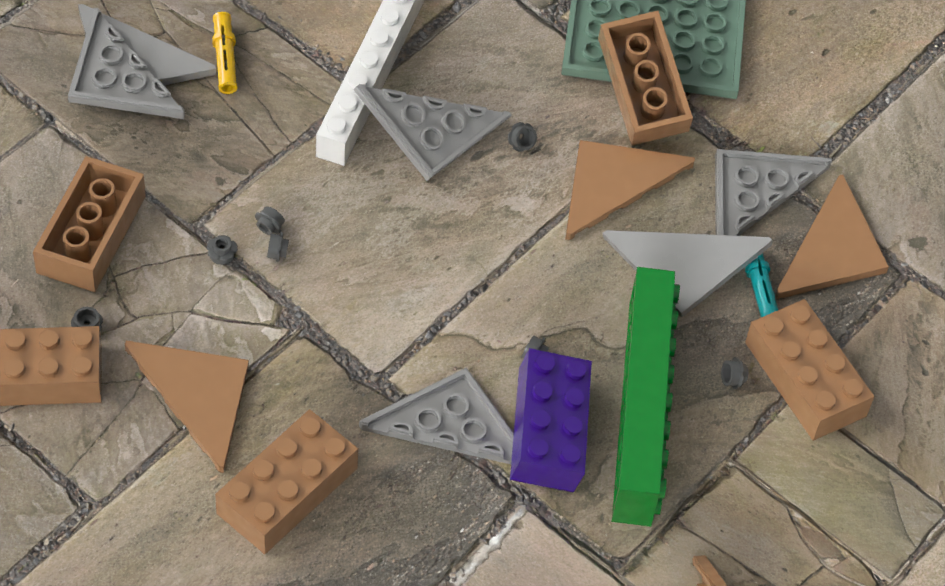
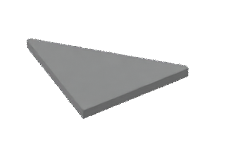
(162, 59)
(116, 76)
(429, 127)
(756, 184)
(699, 260)
(447, 416)

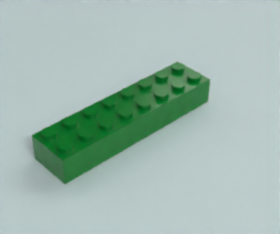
(646, 398)

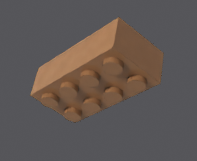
(645, 78)
(89, 224)
(50, 365)
(809, 369)
(286, 481)

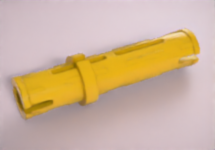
(222, 27)

